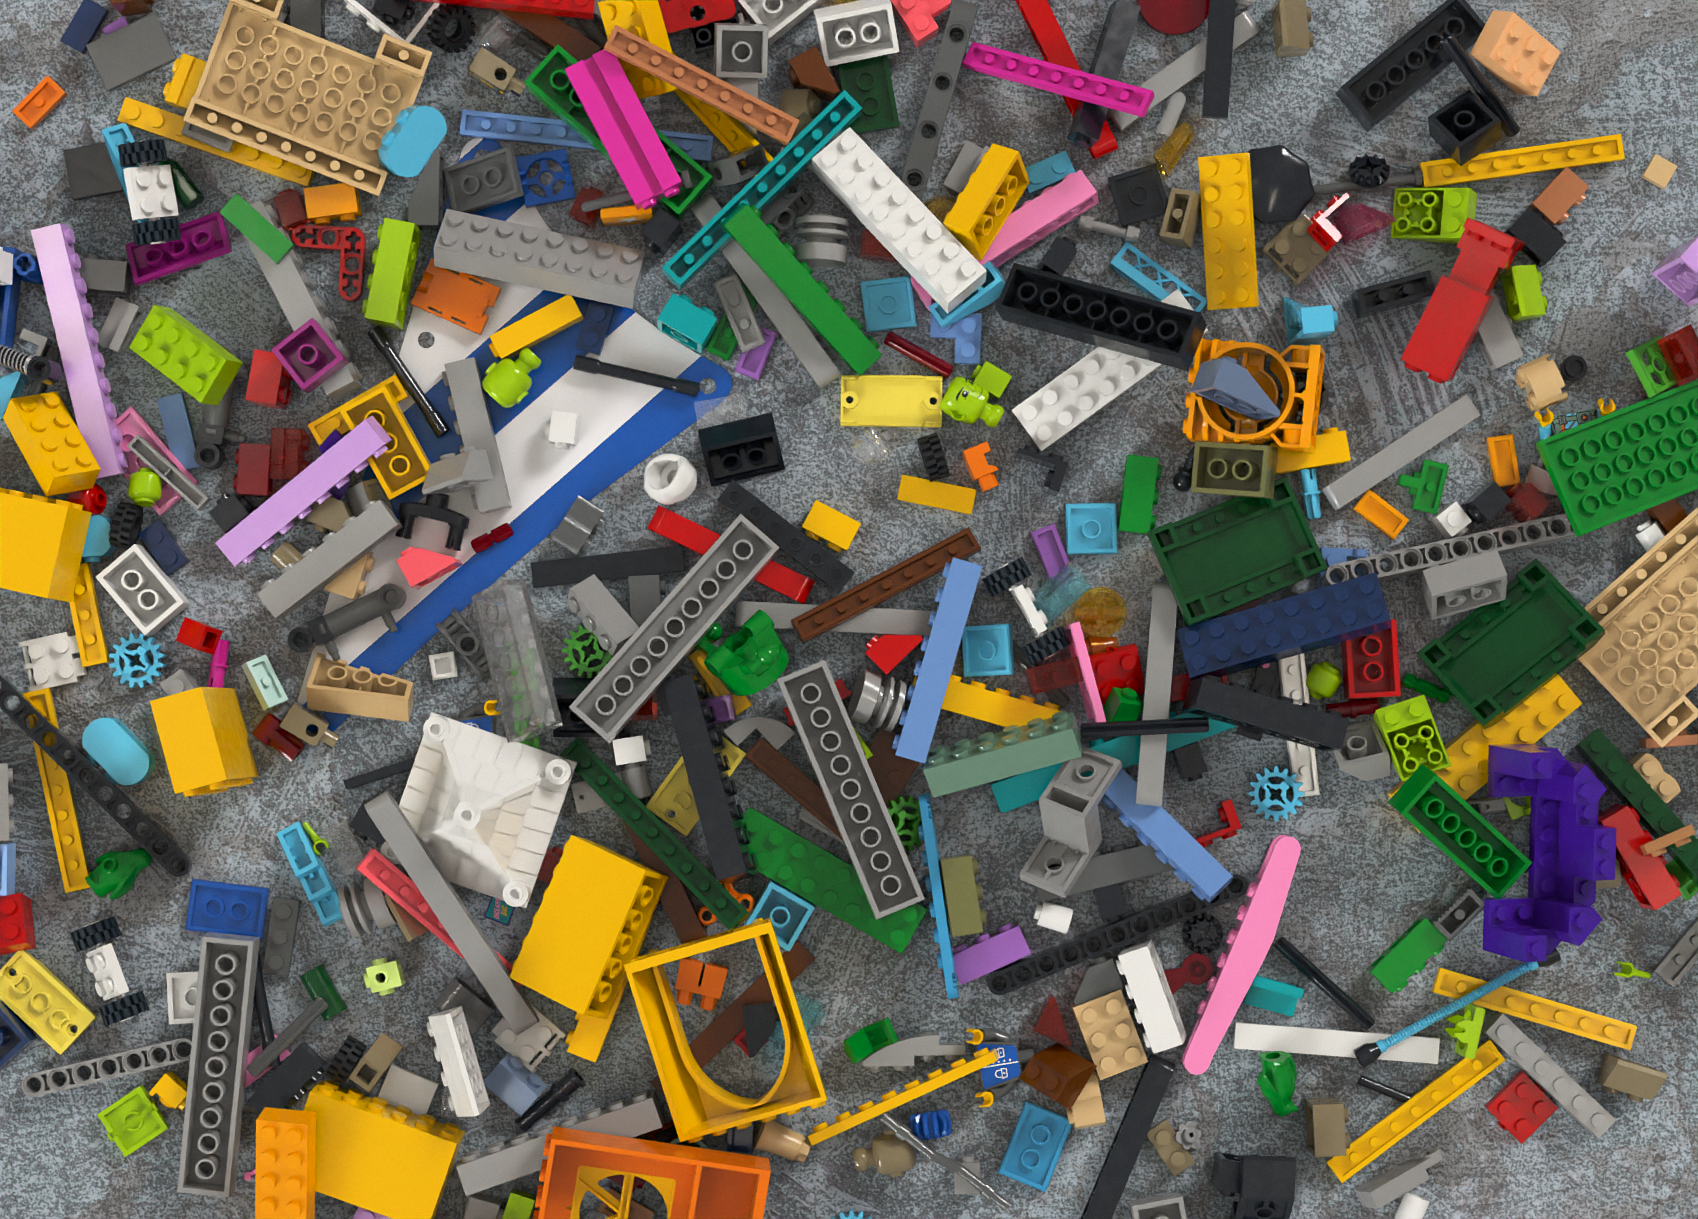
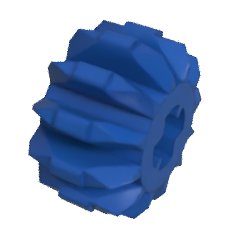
(930, 1124)

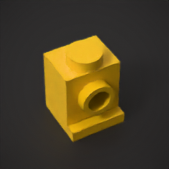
(171, 1091)

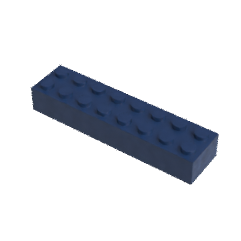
(1285, 628)

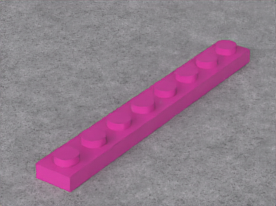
(1058, 79)

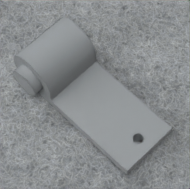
(634, 778)

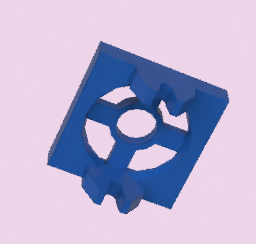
(526, 162)

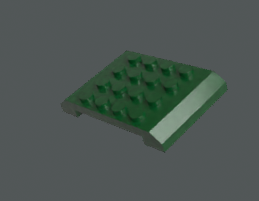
(1236, 553)
(1512, 645)

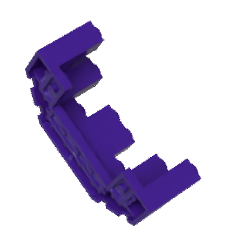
(1565, 851)

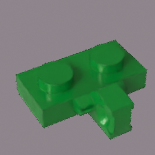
(1425, 486)

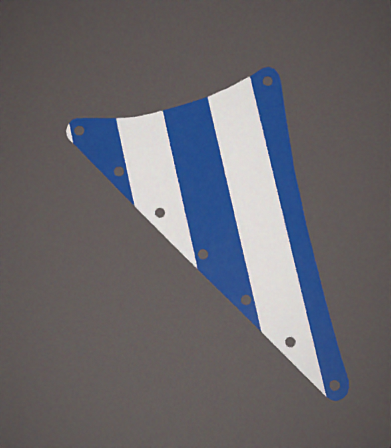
(616, 431)

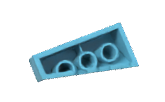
(1308, 323)

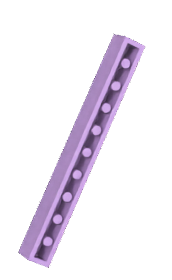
(79, 348)

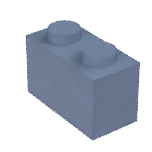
(515, 1083)

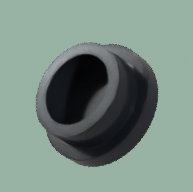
(1574, 368)

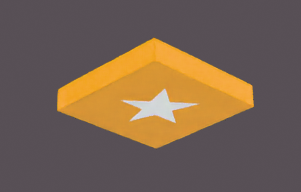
(625, 215)

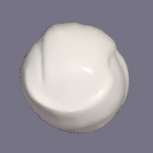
(669, 478)

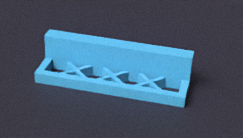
(1145, 284)

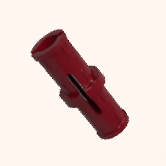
(1355, 708)

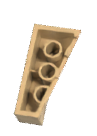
(356, 691)

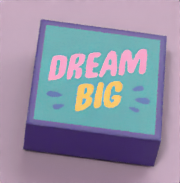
(499, 911)

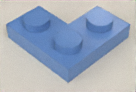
(966, 335)

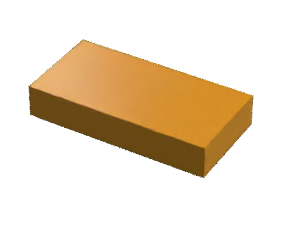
(1503, 460)
(1380, 514)

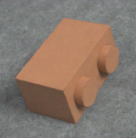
(1559, 196)

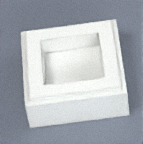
(443, 665)

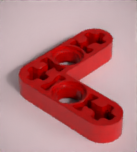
(340, 244)

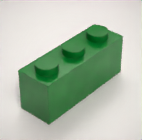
(1139, 494)
(1407, 955)

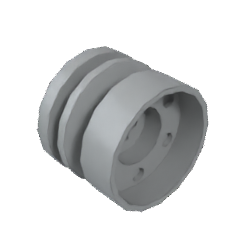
(821, 234)
(882, 701)
(362, 907)

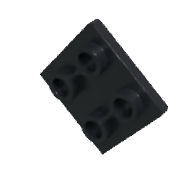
(1054, 477)

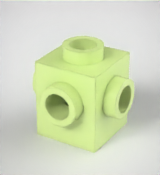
(392, 972)

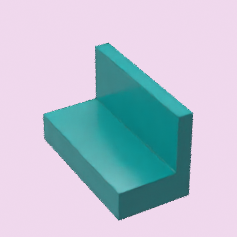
(1273, 995)

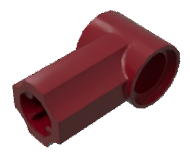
(273, 735)

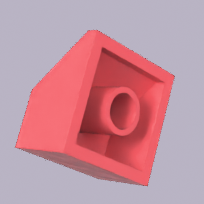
(425, 566)

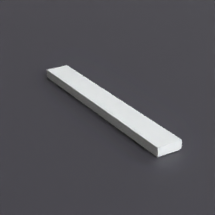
(1331, 1042)

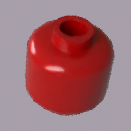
(92, 499)

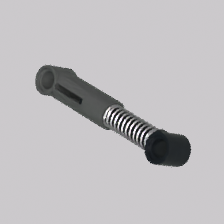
(30, 365)

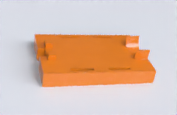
(456, 297)

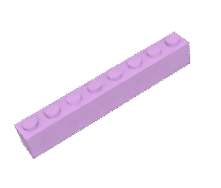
(303, 491)

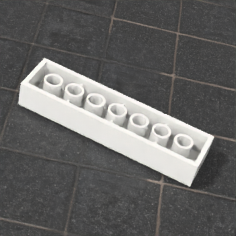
(899, 220)
(1084, 390)

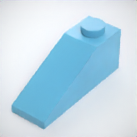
(981, 297)

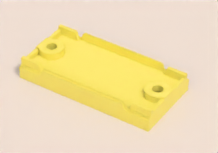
(891, 401)
(677, 794)
(43, 1001)

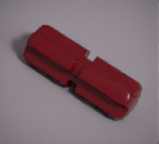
(497, 535)

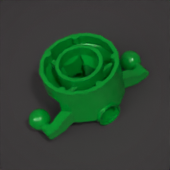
(748, 658)

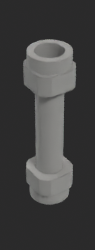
(1129, 234)

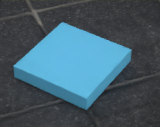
(888, 304)
(1091, 528)
(987, 650)

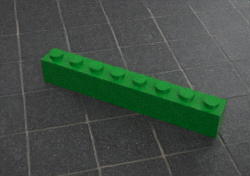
(801, 289)

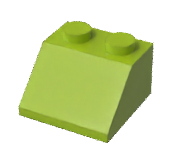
(1523, 293)

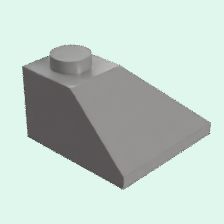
(1363, 752)

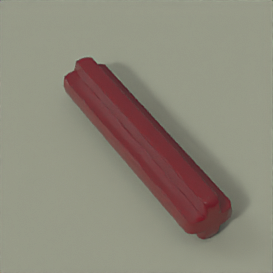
(918, 354)

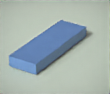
(178, 429)

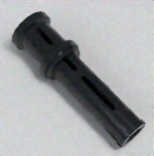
(559, 1093)

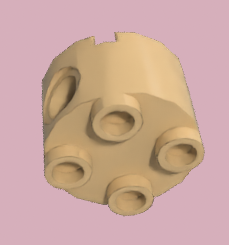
(1541, 383)

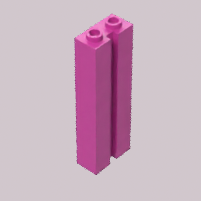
(624, 129)

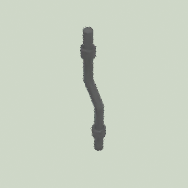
(987, 1190)

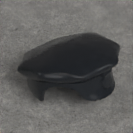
(1279, 184)

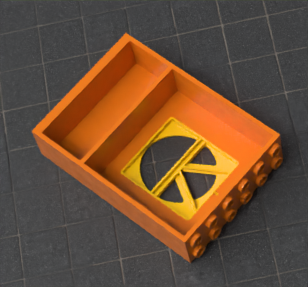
(690, 1179)

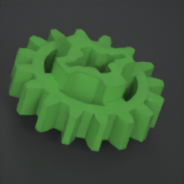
(584, 664)
(913, 819)

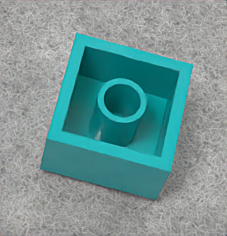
(687, 322)

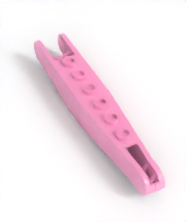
(1244, 953)

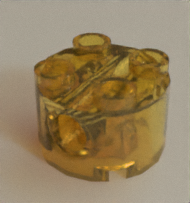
(1100, 612)

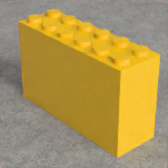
(41, 544)
(204, 740)
(588, 927)
(380, 1153)

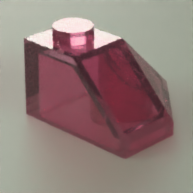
(1360, 221)

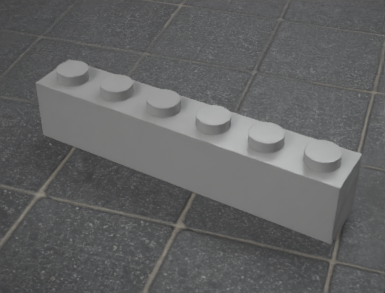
(476, 430)
(329, 559)
(1547, 1074)

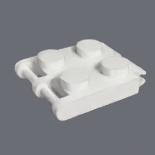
(52, 661)
(531, 1041)

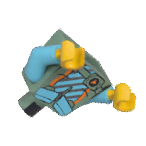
(1553, 425)

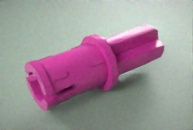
(218, 665)

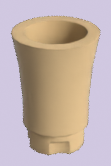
(782, 1141)

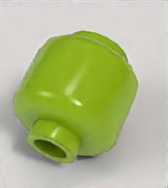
(145, 487)
(1323, 680)

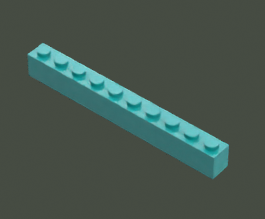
(763, 187)
(1029, 786)

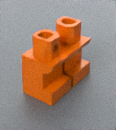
(978, 466)
(711, 985)

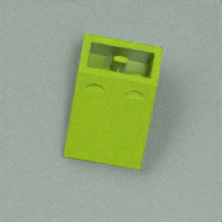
(1432, 213)
(1411, 736)

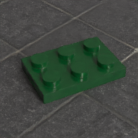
(871, 87)

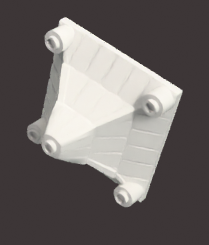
(484, 807)

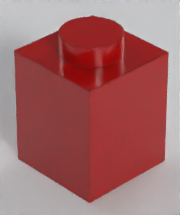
(199, 635)

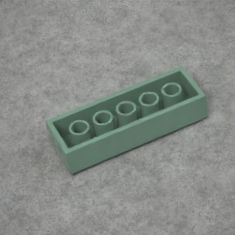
(1003, 753)

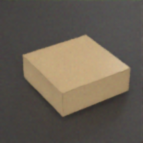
(1659, 171)

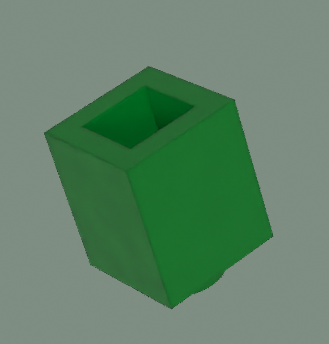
(1122, 705)

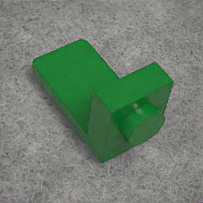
(869, 1039)

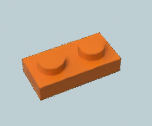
(39, 102)

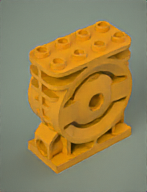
(1208, 424)

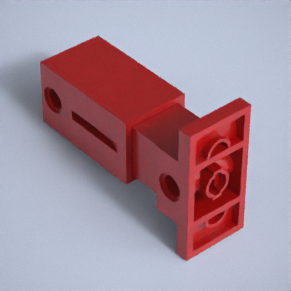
(1460, 302)

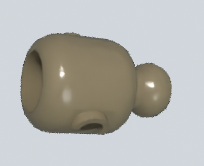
(887, 1154)

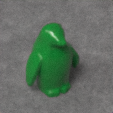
(117, 872)
(1278, 1081)

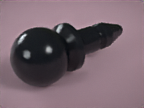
(1183, 479)

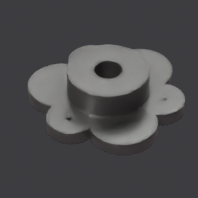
(1182, 1136)

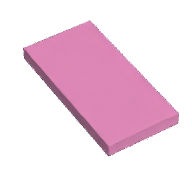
(131, 424)
(1087, 687)

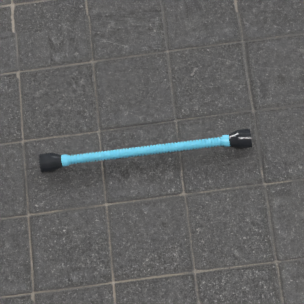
(1370, 1052)

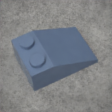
(1233, 388)

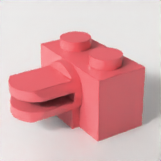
(918, 17)

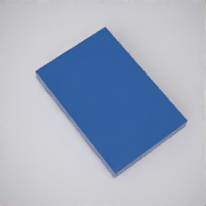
(227, 908)

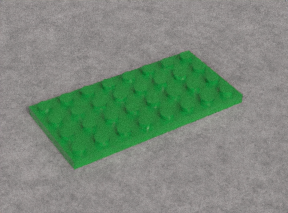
(1626, 459)

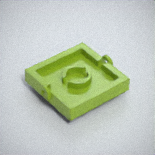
(133, 1121)

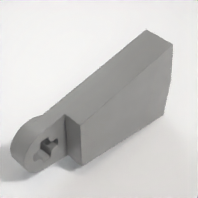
(1397, 1181)

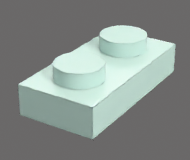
(264, 682)

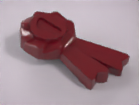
(1195, 969)

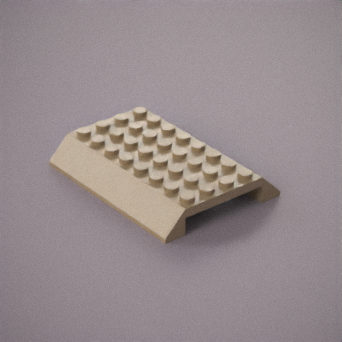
(305, 93)
(1652, 634)

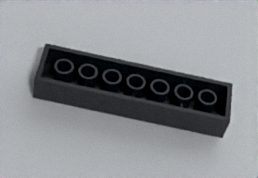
(1101, 316)
(709, 779)

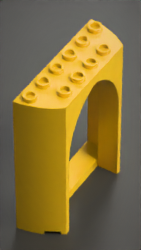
(693, 1098)

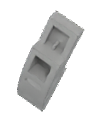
(902, 1052)

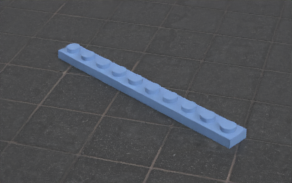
(557, 133)

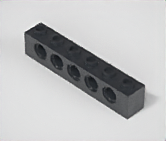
(786, 536)

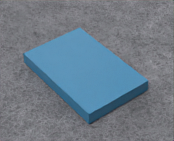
(1035, 1146)

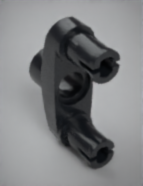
(434, 508)

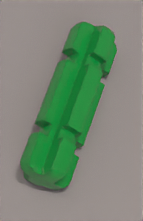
(1426, 688)

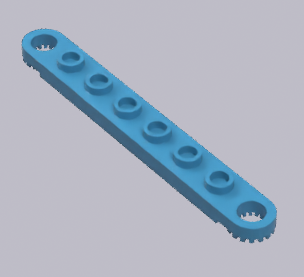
(935, 885)

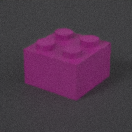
(310, 355)

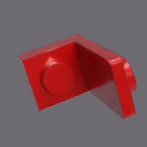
(1321, 229)
(1226, 814)

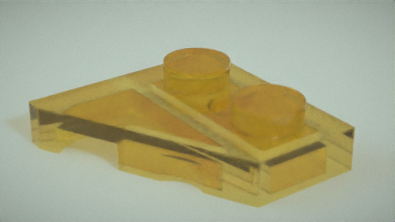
(1173, 148)

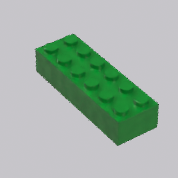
(1459, 831)

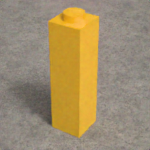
(535, 327)

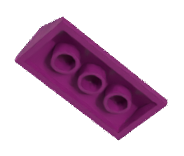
(199, 242)

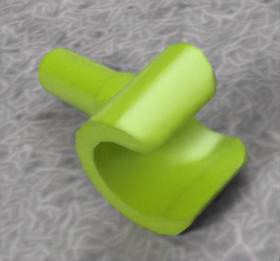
(315, 838)
(1628, 971)

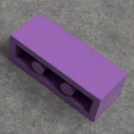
(989, 952)

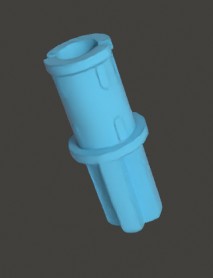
(1310, 493)

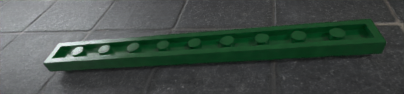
(656, 835)

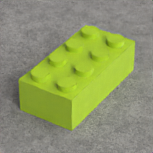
(392, 273)
(186, 355)

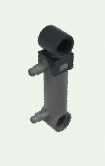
(213, 429)
(328, 627)

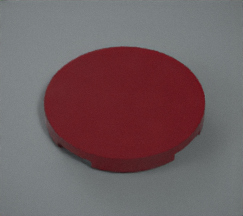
(1174, 16)

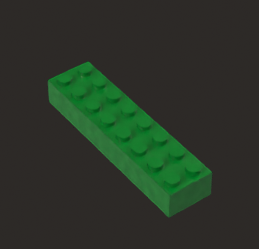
(555, 91)
(824, 880)

